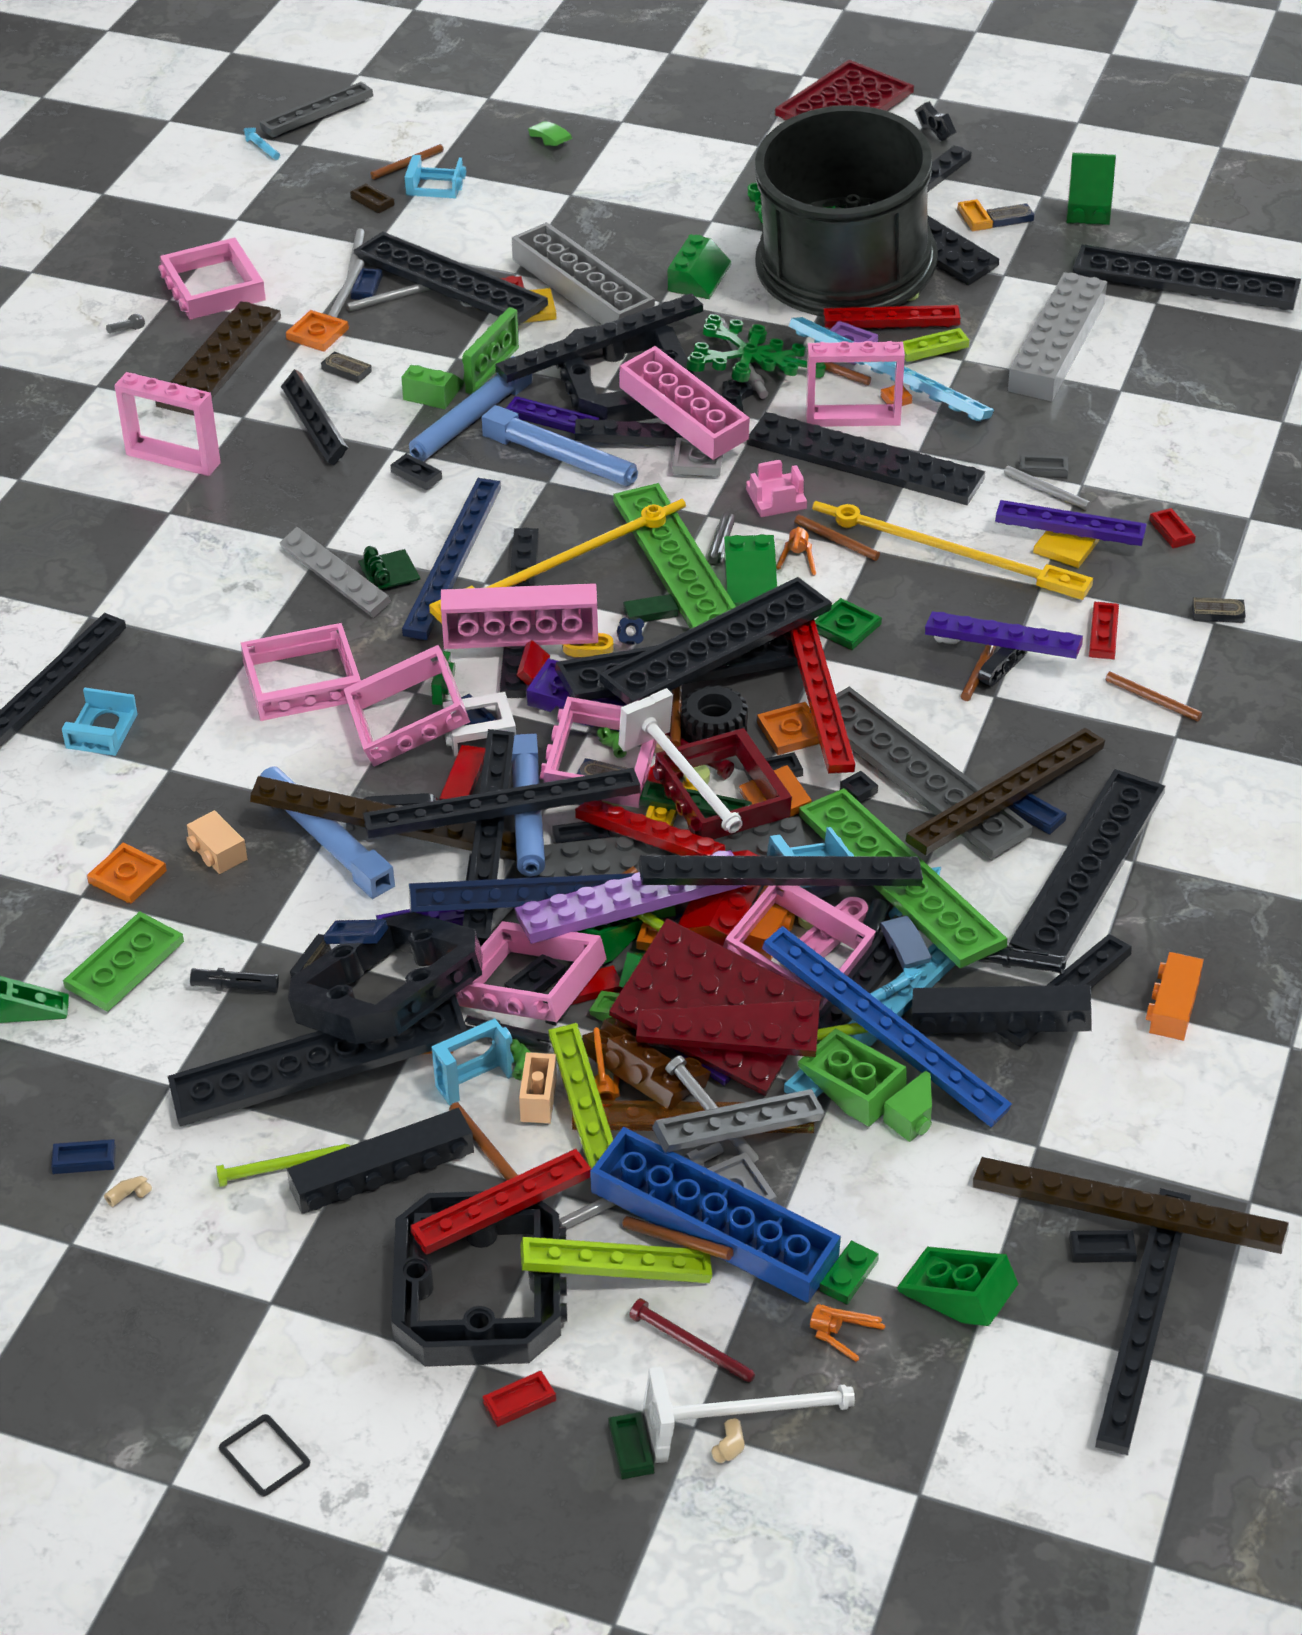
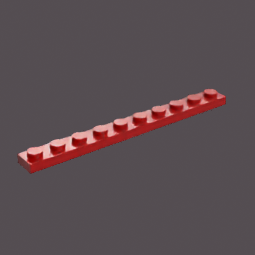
(822, 699)

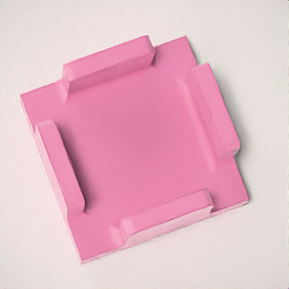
(776, 492)

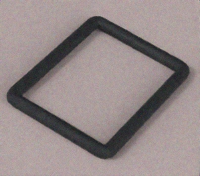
(264, 1492)

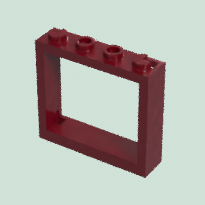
(714, 749)

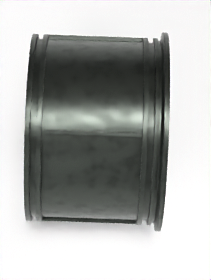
(852, 254)

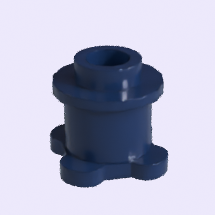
(636, 625)

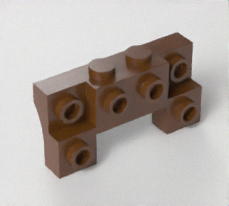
(642, 1064)

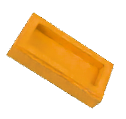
(975, 215)

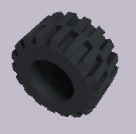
(712, 713)

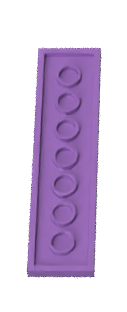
(606, 904)

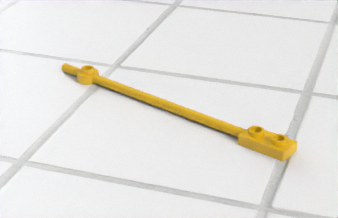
(651, 517)
(1050, 577)

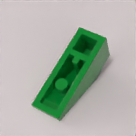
(616, 935)
(30, 1002)

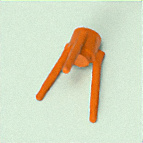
(798, 543)
(607, 1088)
(829, 1320)

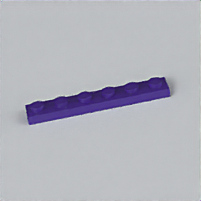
(1071, 522)
(1004, 634)

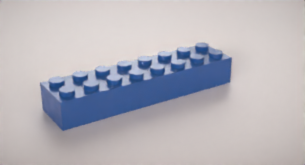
(703, 1204)

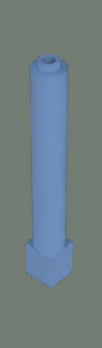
(465, 414)
(506, 426)
(528, 824)
(367, 867)

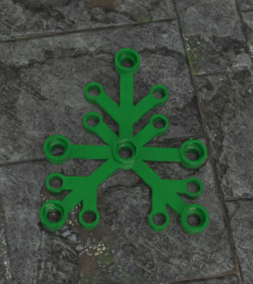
(748, 352)

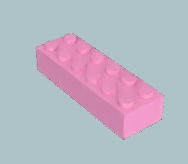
(684, 402)
(519, 615)

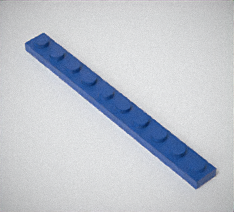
(887, 1026)

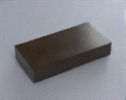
(372, 198)

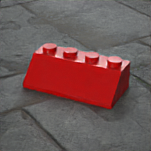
(719, 913)

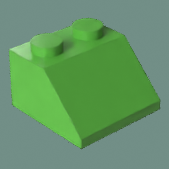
(430, 386)

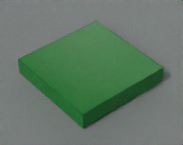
(847, 624)

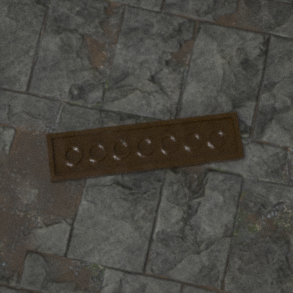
(225, 350)

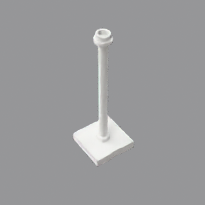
(651, 720)
(661, 1414)

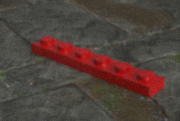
(894, 316)
(646, 830)
(500, 1201)

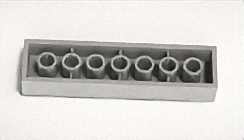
(578, 274)
(1057, 336)

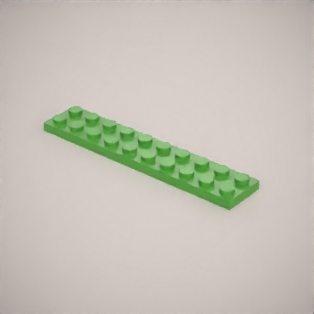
(676, 558)
(932, 907)

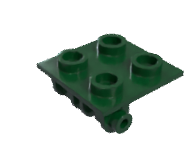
(388, 569)

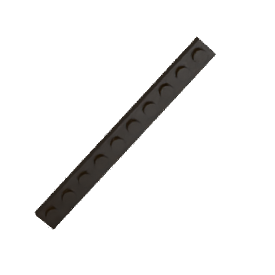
(1004, 791)
(351, 810)
(1132, 1205)

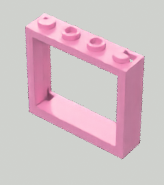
(216, 300)
(855, 414)
(198, 461)
(394, 681)
(304, 697)
(598, 715)
(814, 912)
(581, 948)

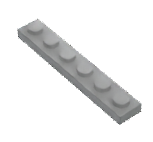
(335, 572)

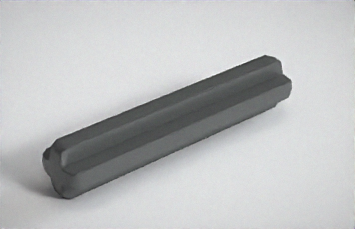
(717, 547)

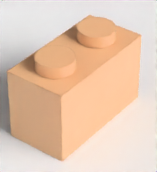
(216, 842)
(538, 1088)

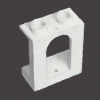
(480, 730)

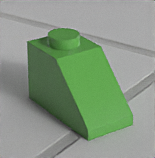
(910, 1108)

